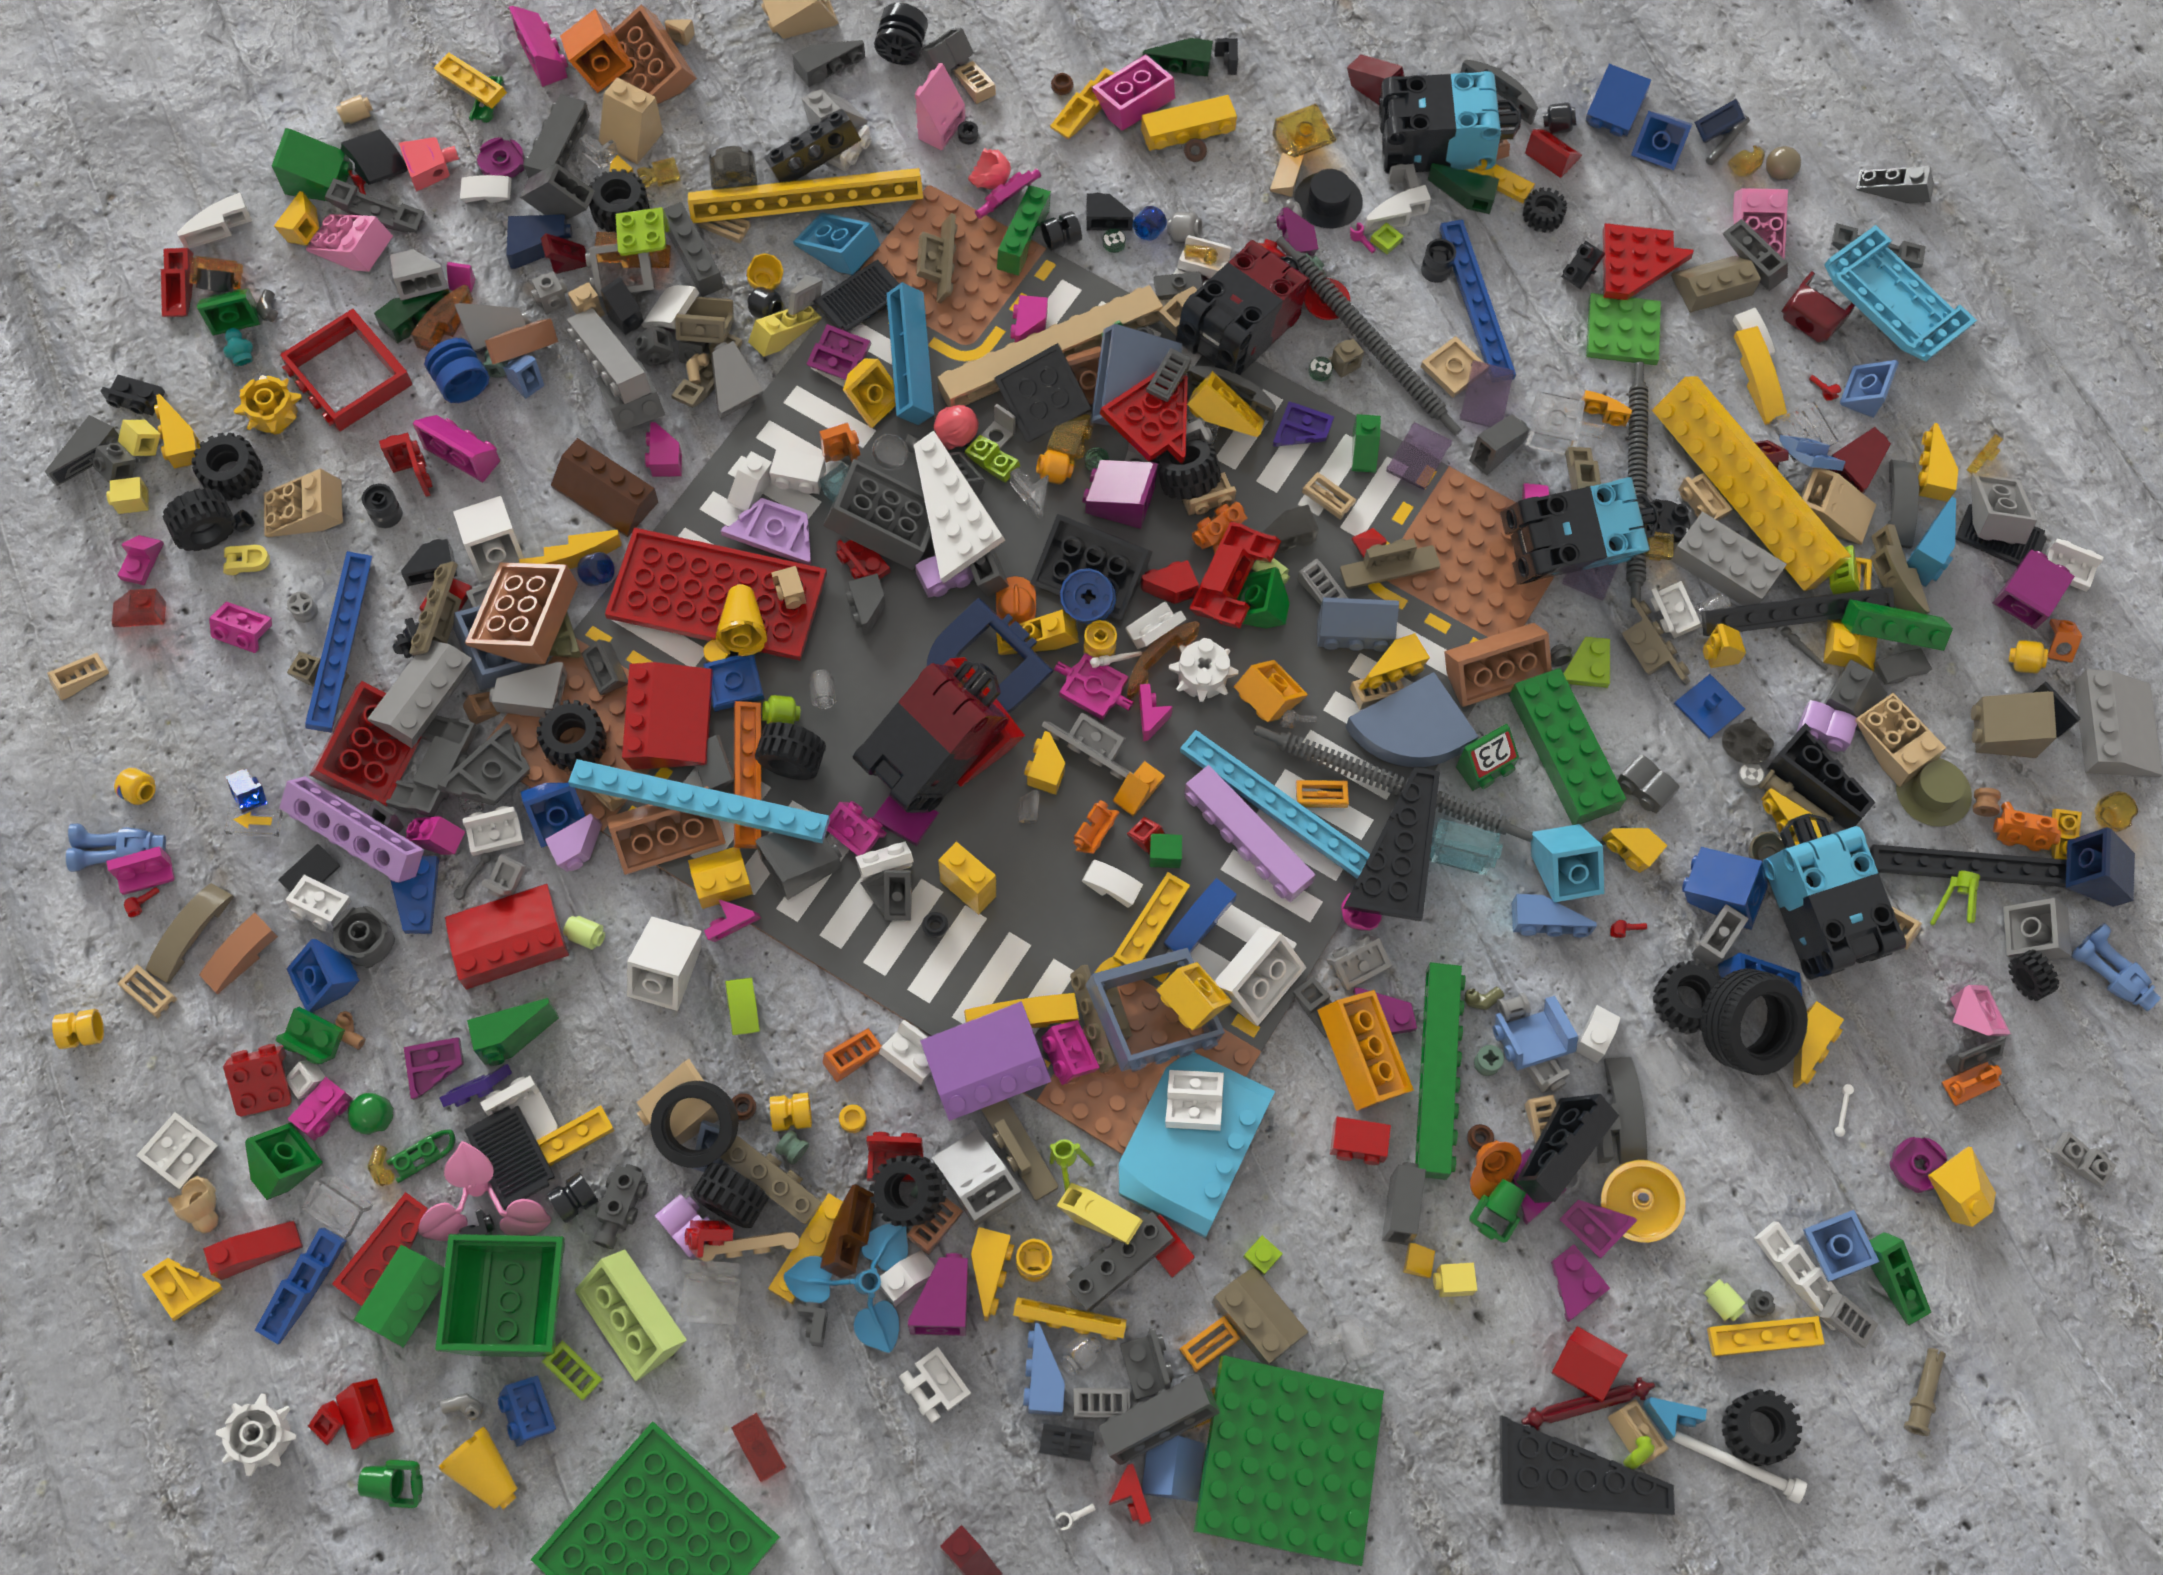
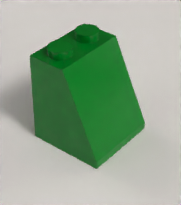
(308, 165)

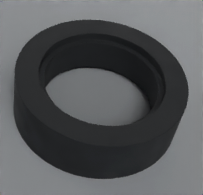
(662, 1133)

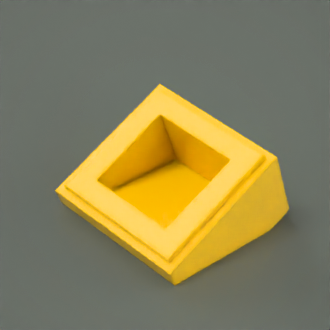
(1419, 1260)

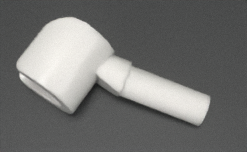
(1076, 1515)

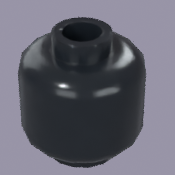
(1560, 118)
(764, 302)

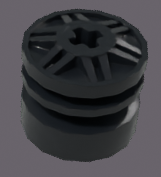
(901, 33)

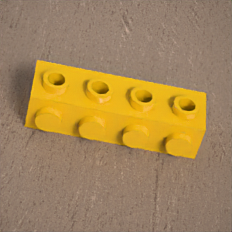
(1188, 122)

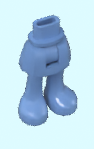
(126, 841)
(2130, 982)

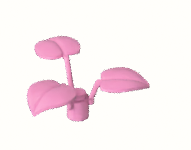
(473, 1171)

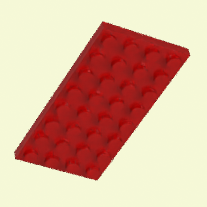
(685, 584)

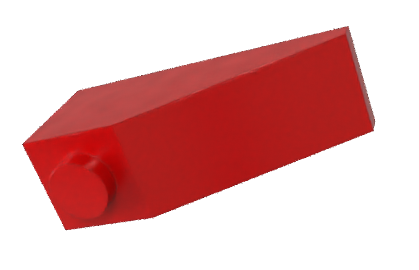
(251, 1249)

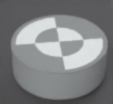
(1750, 775)

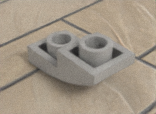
(2084, 1161)

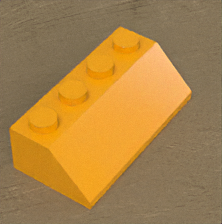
(1365, 1049)

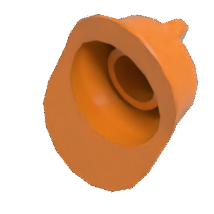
(1017, 600)
(1493, 1163)

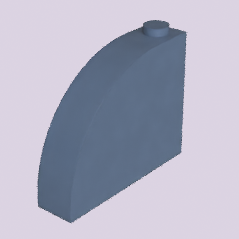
(1124, 361)
(1413, 726)

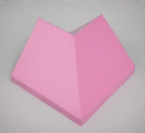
(1978, 1011)

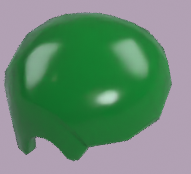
(370, 1113)

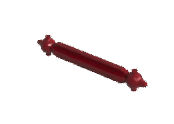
(1587, 1404)

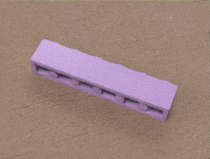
(1249, 834)

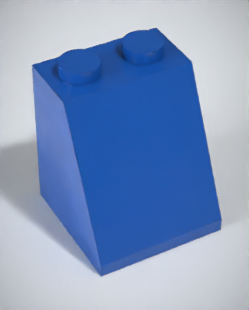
(1618, 100)
(1726, 879)

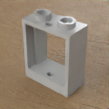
(595, 281)

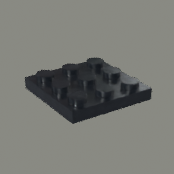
(1043, 392)

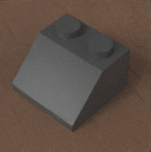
(1855, 690)

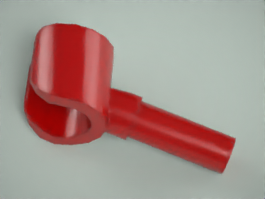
(358, 181)
(1829, 392)
(132, 904)
(1619, 928)

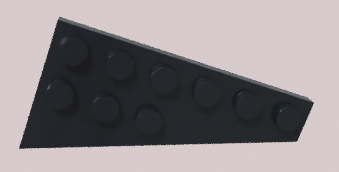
(1398, 866)
(1561, 1475)

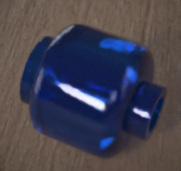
(1149, 223)
(595, 569)

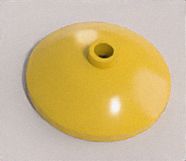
(1657, 1215)

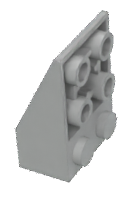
(977, 1177)

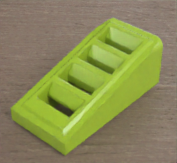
(1850, 581)
(589, 1387)

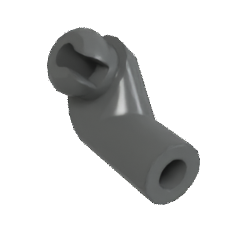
(264, 306)

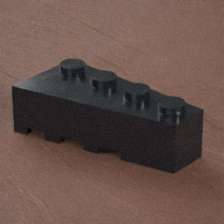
(1821, 779)
(1565, 1145)

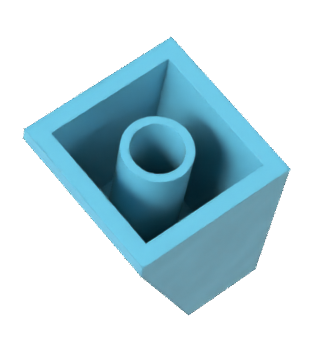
(1569, 862)

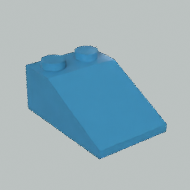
(838, 242)
(1934, 549)

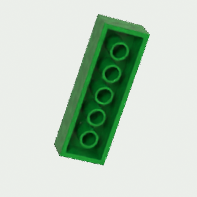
(1567, 747)

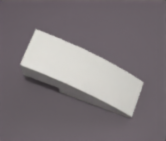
(1399, 209)
(215, 222)

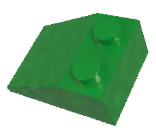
(509, 1030)

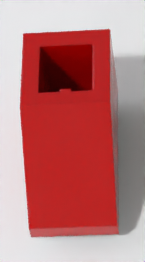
(1171, 583)

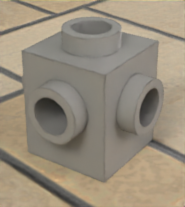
(549, 292)

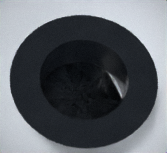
(1329, 199)

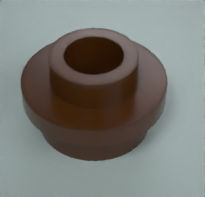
(1195, 142)
(745, 1099)
(1480, 1129)

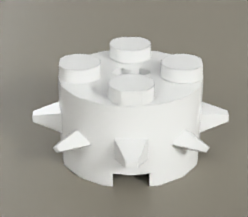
(1203, 669)
(241, 1430)

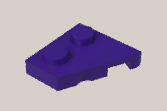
(1302, 426)
(481, 1086)

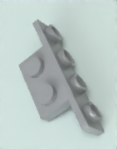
(1094, 740)

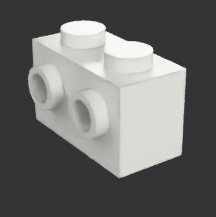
(797, 471)

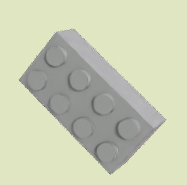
(1727, 561)

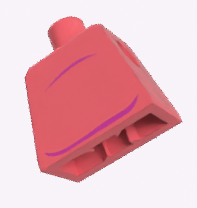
(427, 161)

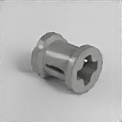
(1514, 1007)

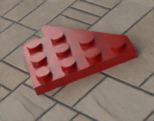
(1637, 258)
(1149, 421)

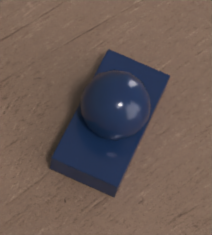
(1720, 121)

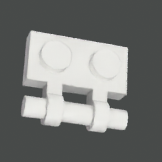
(943, 1381)

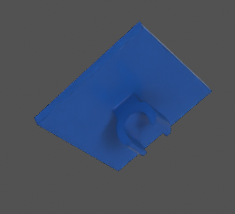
(1709, 706)

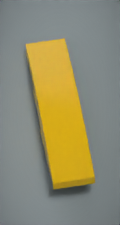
(1079, 109)
(1762, 376)
(577, 547)
(1040, 1010)

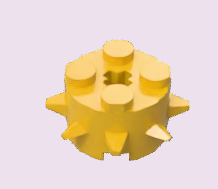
(268, 404)

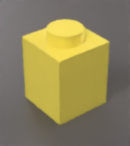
(139, 437)
(128, 495)
(1455, 1280)

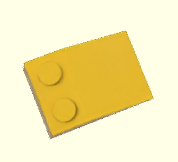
(1222, 406)

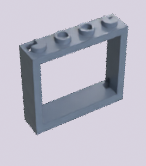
(1134, 972)

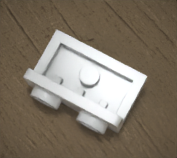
(1196, 264)
(2079, 561)
(1676, 609)
(493, 830)
(890, 858)

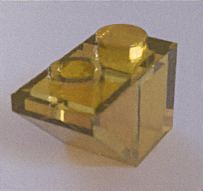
(1070, 437)

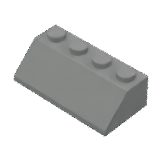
(421, 692)

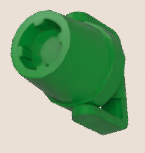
(1504, 1202)
(387, 1483)

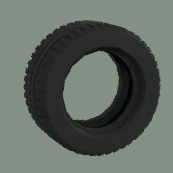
(1781, 1035)

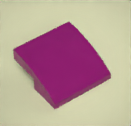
(838, 352)
(903, 824)

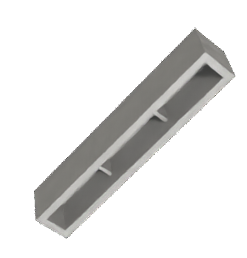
(608, 356)

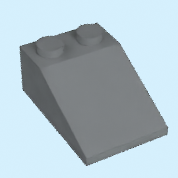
(2001, 509)

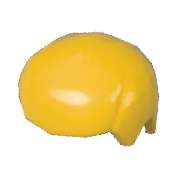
(764, 271)

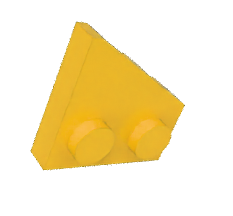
(179, 1287)

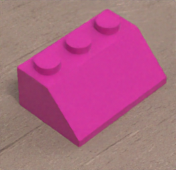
(539, 46)
(1134, 92)
(457, 446)

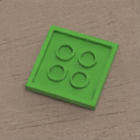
(1623, 329)

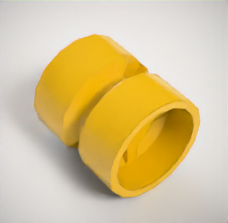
(1100, 639)
(72, 1029)
(790, 1112)
(1034, 1260)

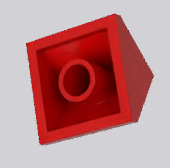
(1551, 152)
(1589, 1364)

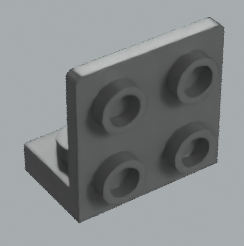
(1146, 1365)

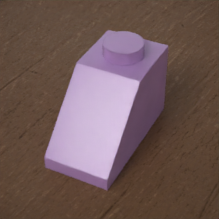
(575, 843)

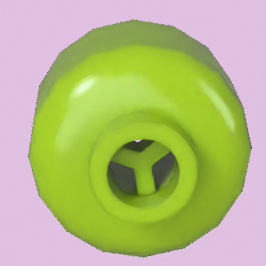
(780, 709)

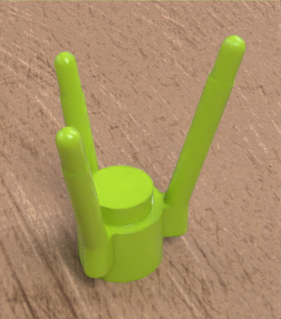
(1967, 884)
(1065, 1155)

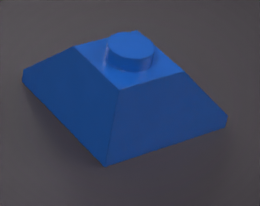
(1661, 139)
(551, 808)
(321, 975)

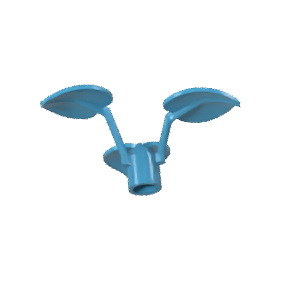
(877, 1324)

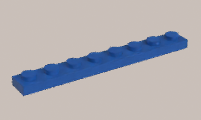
(1476, 297)
(338, 642)

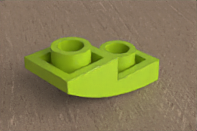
(990, 458)
(742, 1006)

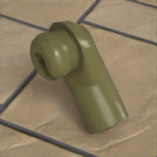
(1483, 1001)

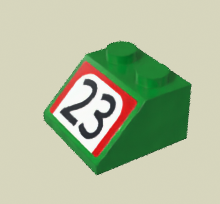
(1488, 758)

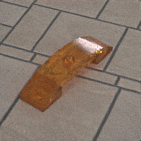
(1178, 636)

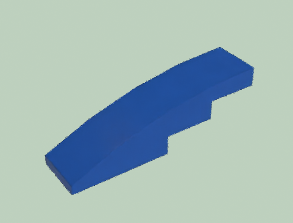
(300, 1286)

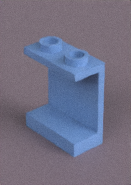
(1537, 1036)

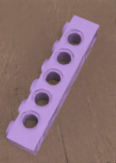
(351, 829)

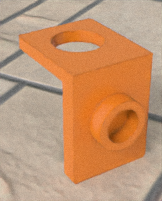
(2064, 632)

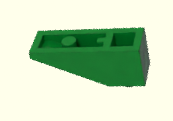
(1899, 1277)

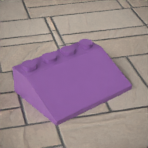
(985, 1061)

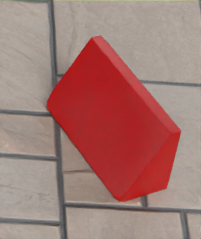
(1176, 1255)

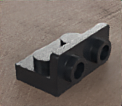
(133, 395)

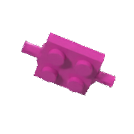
(1008, 190)
(1093, 688)

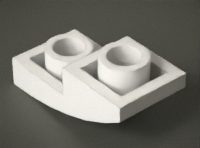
(486, 187)
(1751, 319)
(1112, 881)

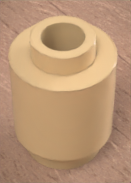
(354, 109)

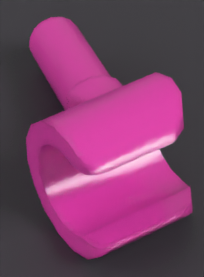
(1359, 236)

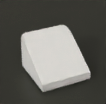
(304, 1078)

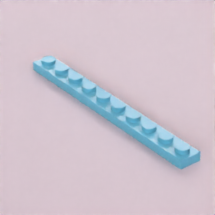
(699, 801)
(1276, 804)

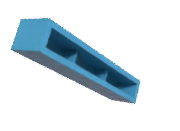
(910, 354)

